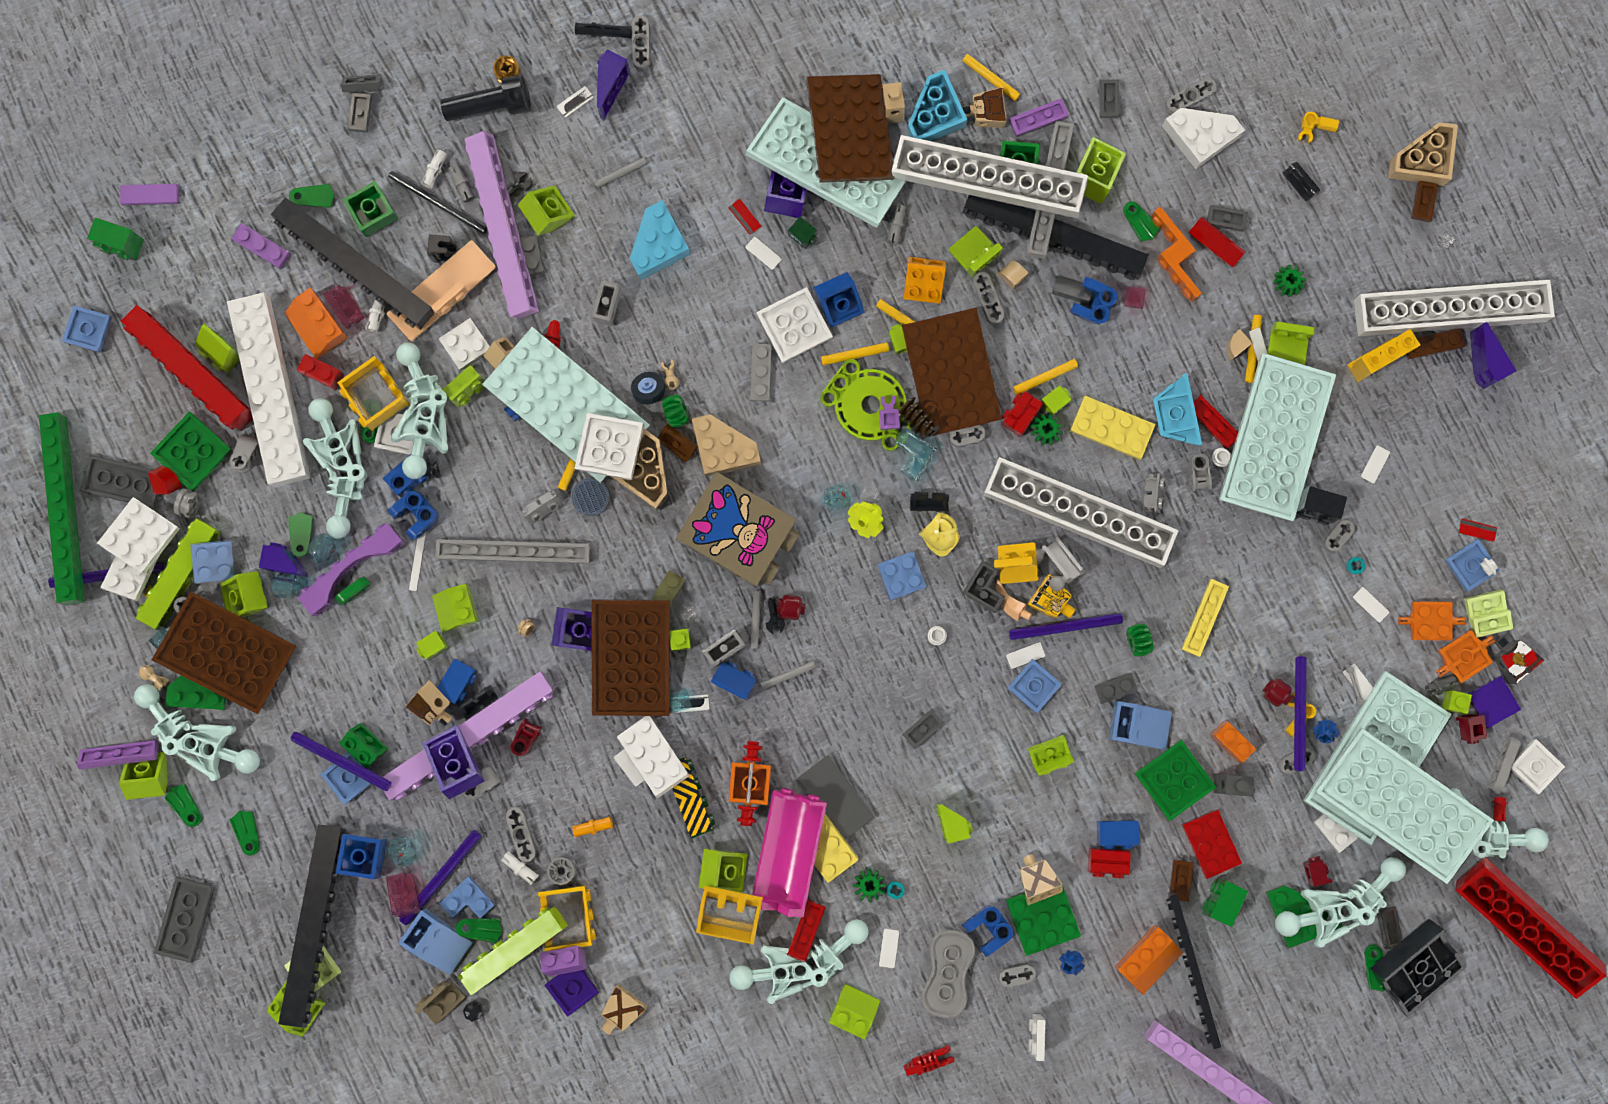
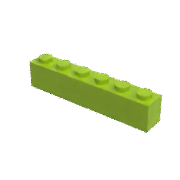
(175, 578)
(513, 950)

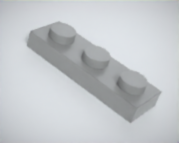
(761, 372)

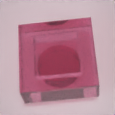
(1134, 297)

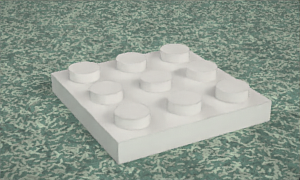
(794, 325)
(609, 446)
(138, 536)

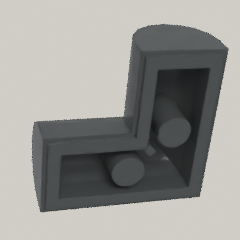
(979, 589)

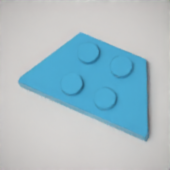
(1177, 412)

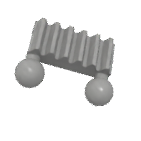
(1063, 561)

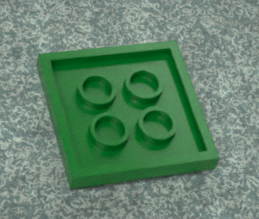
(191, 451)
(1175, 780)
(1043, 922)

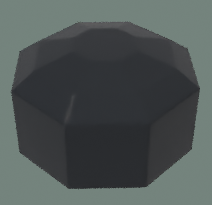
(473, 1011)

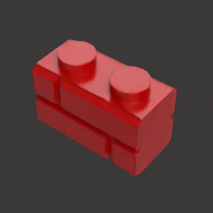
(320, 372)
(1021, 414)
(1109, 862)

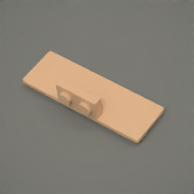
(449, 285)

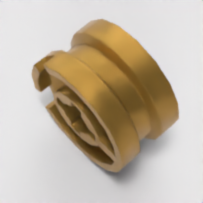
(505, 62)

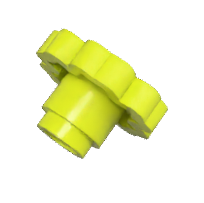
(866, 519)

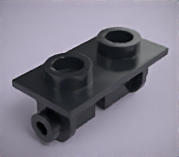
(1301, 181)
(920, 502)
(477, 702)

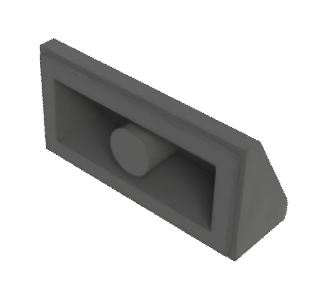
(1071, 290)

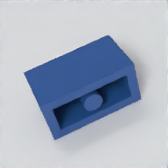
(457, 681)
(1118, 833)

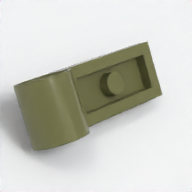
(669, 587)

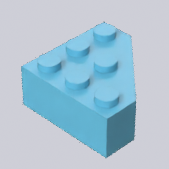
(936, 110)
(657, 242)

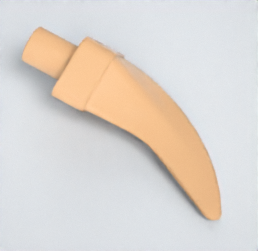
(1011, 606)

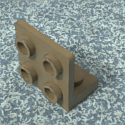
(442, 1001)

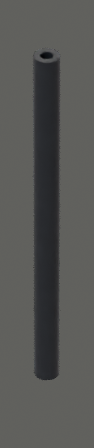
(437, 202)

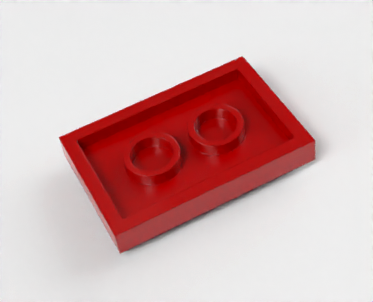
(1211, 844)

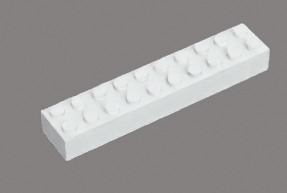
(989, 176)
(1454, 307)
(269, 390)
(1080, 512)

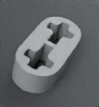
(968, 440)
(1342, 539)
(1290, 757)
(1018, 980)

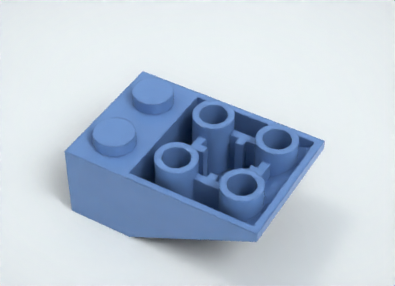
(1140, 725)
(435, 941)

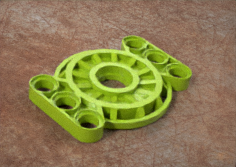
(851, 399)

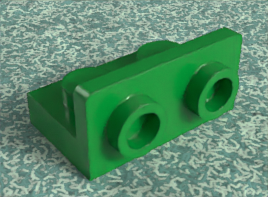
(363, 745)

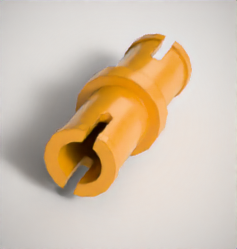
(592, 827)

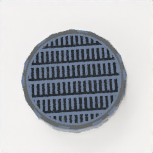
(590, 497)

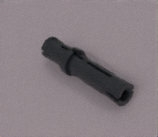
(603, 30)

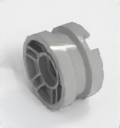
(187, 503)
(553, 870)

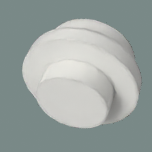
(1221, 457)
(1489, 566)
(937, 635)

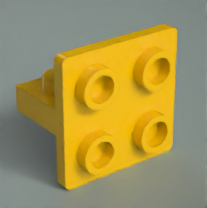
(1017, 563)

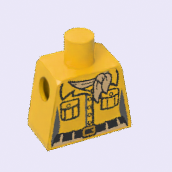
(1050, 601)

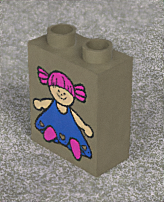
(738, 531)

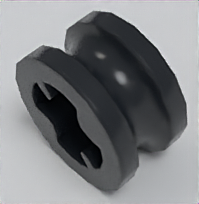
(433, 470)

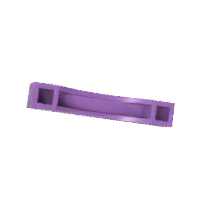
(320, 594)

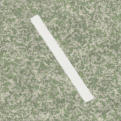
(417, 559)

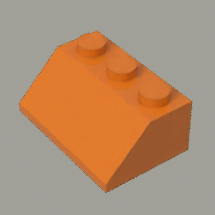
(314, 323)
(1148, 959)

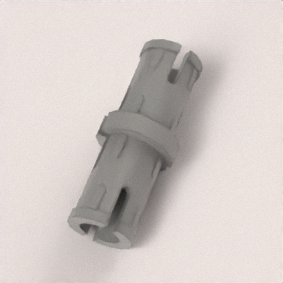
(461, 183)
(896, 224)

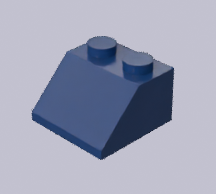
(839, 299)
(733, 680)
(361, 856)

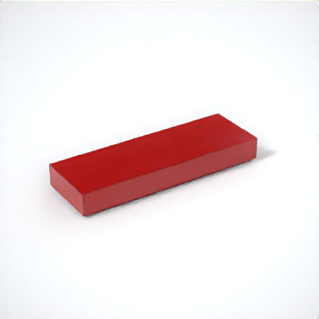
(1217, 242)
(1215, 422)
(806, 931)

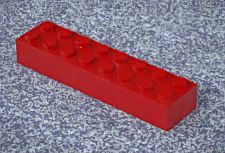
(187, 368)
(1531, 928)

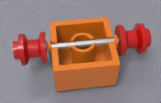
(749, 783)

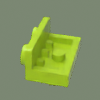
(1050, 755)

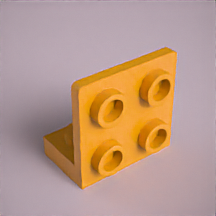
(924, 280)

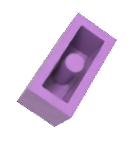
(563, 961)

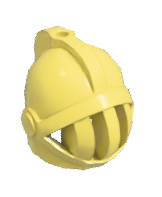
(941, 534)

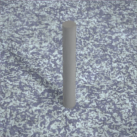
(620, 172)
(755, 619)
(788, 675)

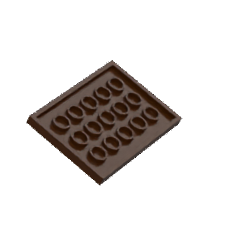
(849, 128)
(952, 370)
(224, 652)
(630, 657)

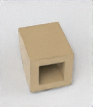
(1013, 274)
(1237, 344)
(498, 351)

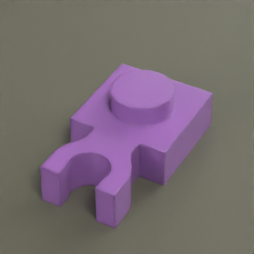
(889, 417)

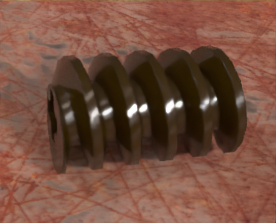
(918, 420)

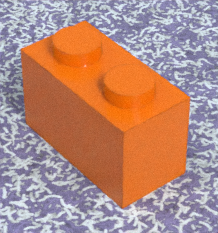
(1233, 742)

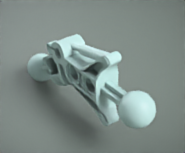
(433, 399)
(343, 487)
(173, 725)
(1499, 839)
(1365, 896)
(825, 957)

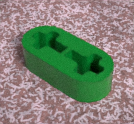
(352, 590)

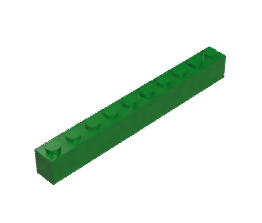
(61, 509)

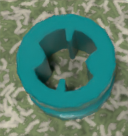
(1356, 571)
(892, 895)

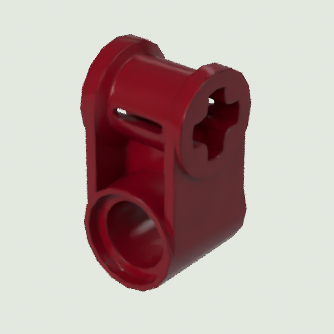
(526, 737)

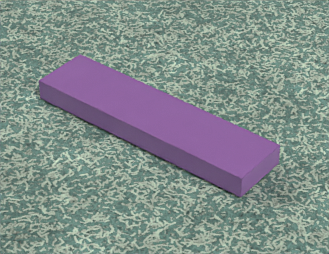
(118, 754)

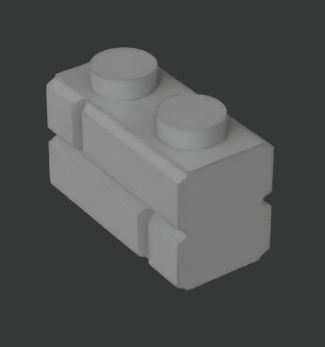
(606, 303)
(724, 648)

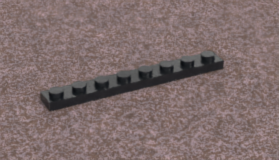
(1195, 977)

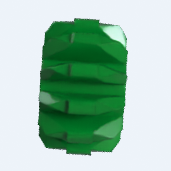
(1285, 285)
(675, 410)
(1040, 424)
(1140, 640)
(876, 884)

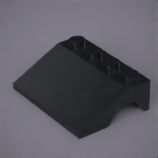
(1418, 967)

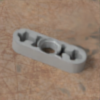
(636, 36)
(1194, 89)
(988, 283)
(1504, 763)
(522, 818)

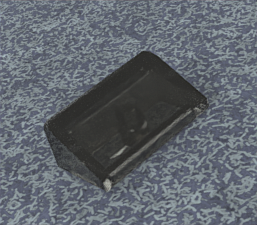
(1389, 927)

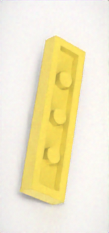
(1205, 618)

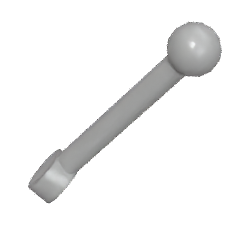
(1359, 700)

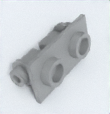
(1154, 485)
(535, 512)

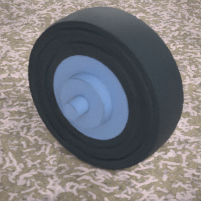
(648, 388)

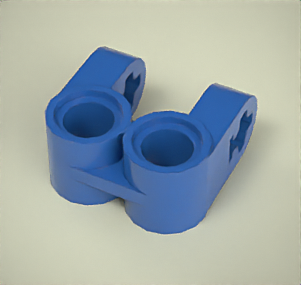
(1098, 303)
(405, 504)
(993, 926)

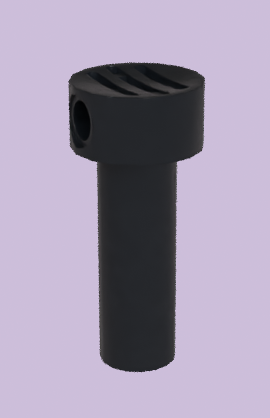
(489, 100)

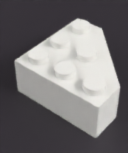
(1202, 133)

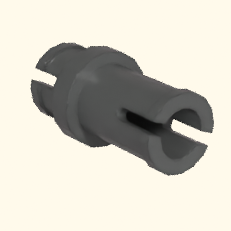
(1437, 687)

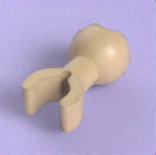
(670, 380)
(147, 673)

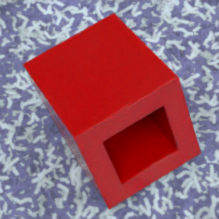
(164, 480)

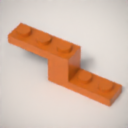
(1175, 254)

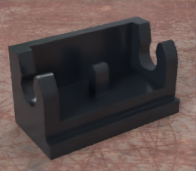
(438, 246)

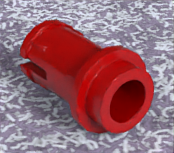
(1499, 811)

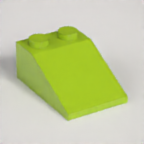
(1101, 165)

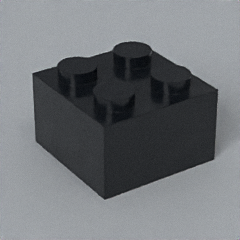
(1321, 505)

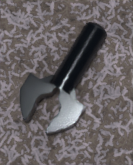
(518, 184)
(774, 617)

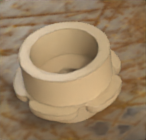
(526, 627)

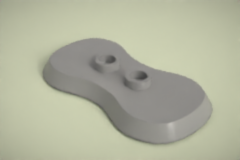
(950, 958)

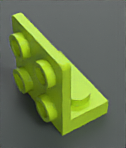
(974, 251)
(1289, 341)
(464, 386)
(275, 1009)

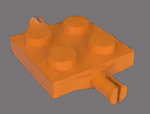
(1431, 620)
(1465, 656)

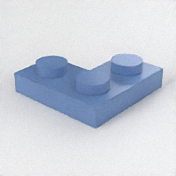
(467, 894)

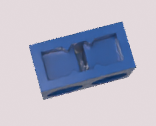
(396, 474)

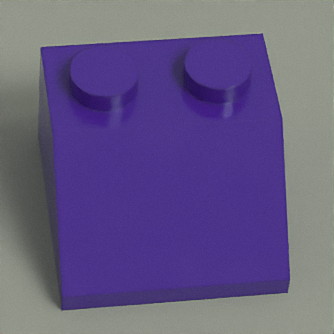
(279, 559)

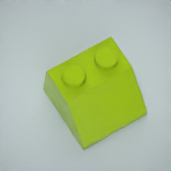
(545, 209)
(217, 349)
(244, 594)
(455, 608)
(144, 778)
(953, 825)
(723, 869)
(854, 1011)

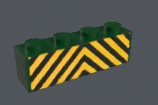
(692, 803)

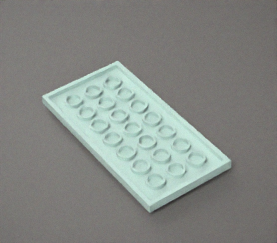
(789, 149)
(553, 393)
(1277, 437)
(1399, 720)
(1404, 805)

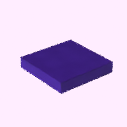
(1494, 701)
(571, 990)

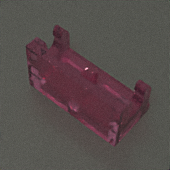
(344, 306)
(402, 894)

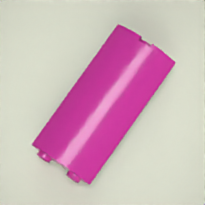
(789, 851)

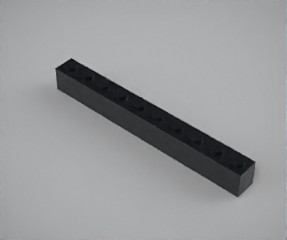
(1063, 237)
(352, 263)
(311, 928)

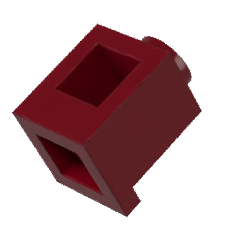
(1472, 727)
(1316, 871)

